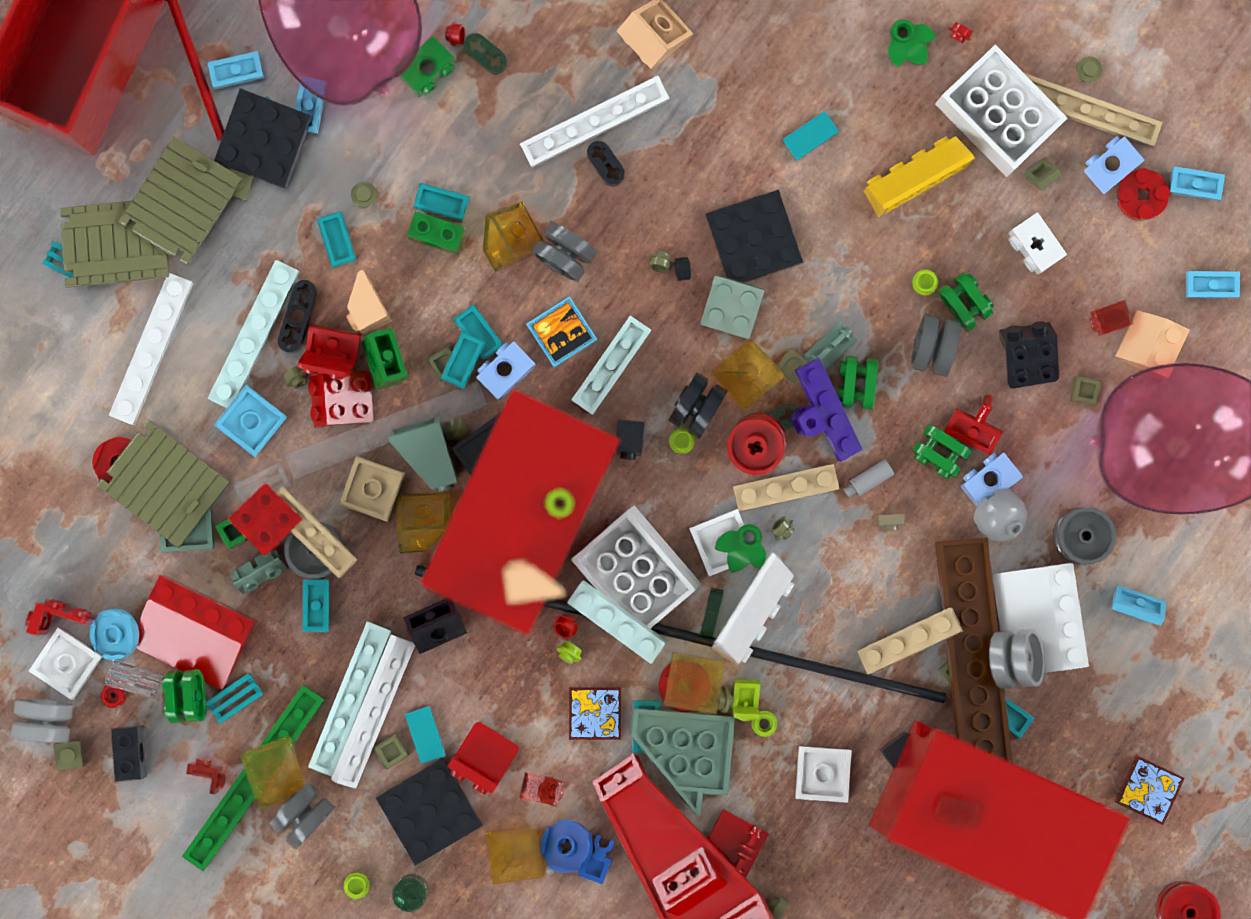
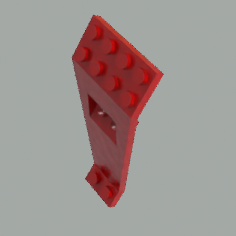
(671, 849)

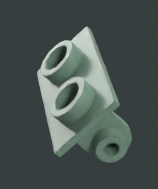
(831, 345)
(248, 578)

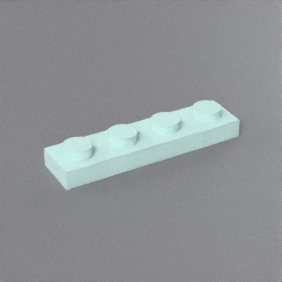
(611, 365)
(617, 622)

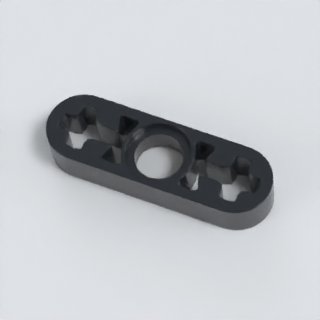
(284, 332)

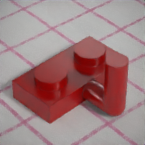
(973, 429)

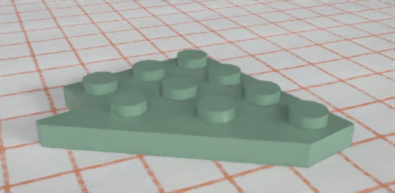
(687, 749)

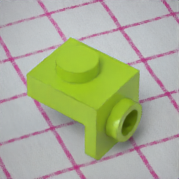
(746, 699)

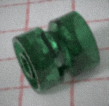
(410, 892)

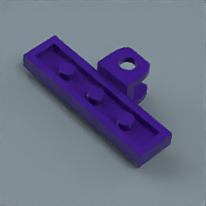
(824, 412)

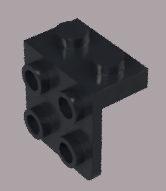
(1030, 354)

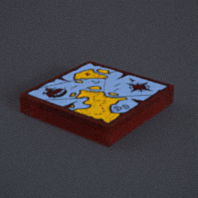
(594, 713)
(1149, 790)

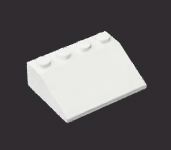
(1000, 110)
(636, 569)
(1050, 605)
(753, 610)

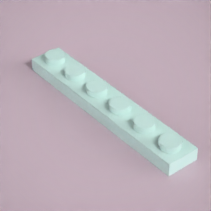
(254, 333)
(349, 698)

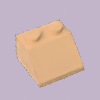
(654, 32)
(365, 306)
(1151, 341)
(528, 583)

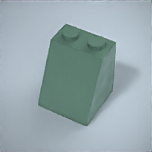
(427, 452)

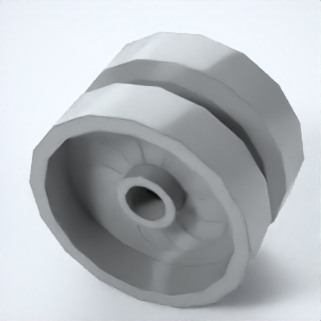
(1017, 659)
(41, 722)

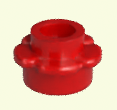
(960, 32)
(455, 34)
(565, 626)
(109, 700)

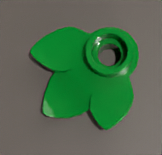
(912, 46)
(742, 552)

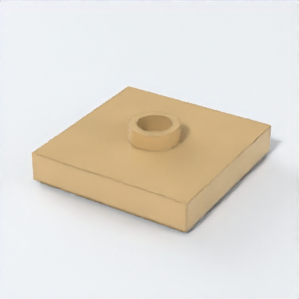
(372, 489)

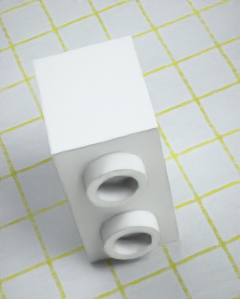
(1031, 231)

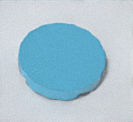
(114, 634)

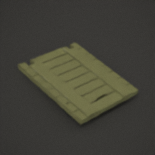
(180, 202)
(103, 250)
(163, 484)

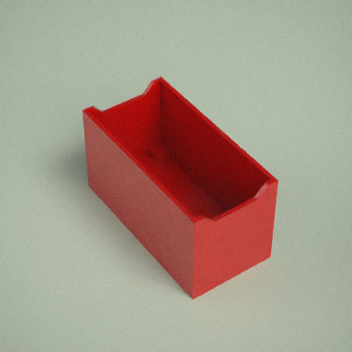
(71, 63)
(506, 512)
(1030, 832)

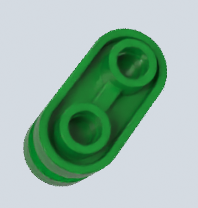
(966, 286)
(847, 392)
(945, 466)
(184, 696)

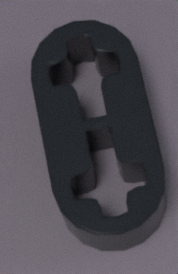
(611, 160)

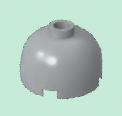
(1001, 515)

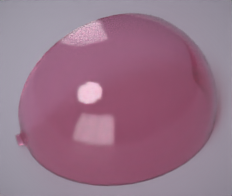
(344, 46)
(1177, 439)

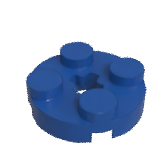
(576, 857)

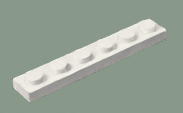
(594, 121)
(151, 349)
(373, 711)

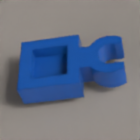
(598, 864)

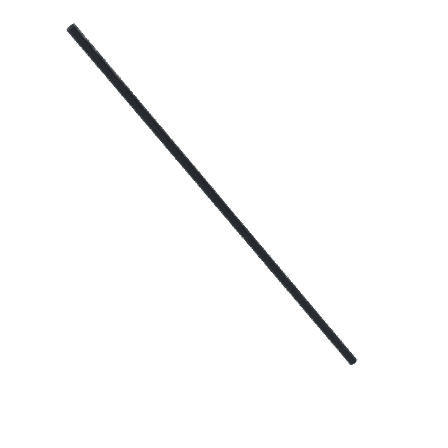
(769, 656)

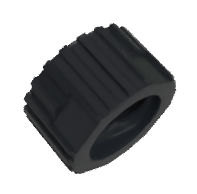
(682, 268)

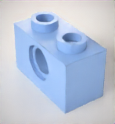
(1128, 157)
(501, 385)
(1001, 467)

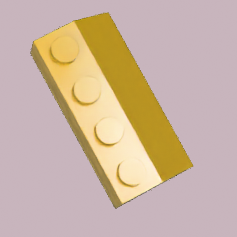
(918, 175)

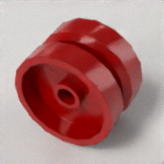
(753, 458)
(1182, 895)

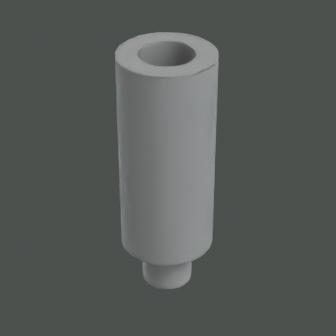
(869, 479)

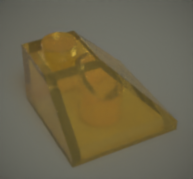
(509, 236)
(748, 374)
(421, 521)
(273, 772)
(515, 854)

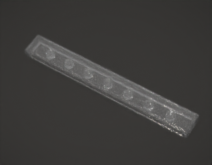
(376, 433)

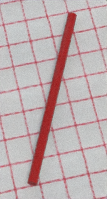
(196, 68)

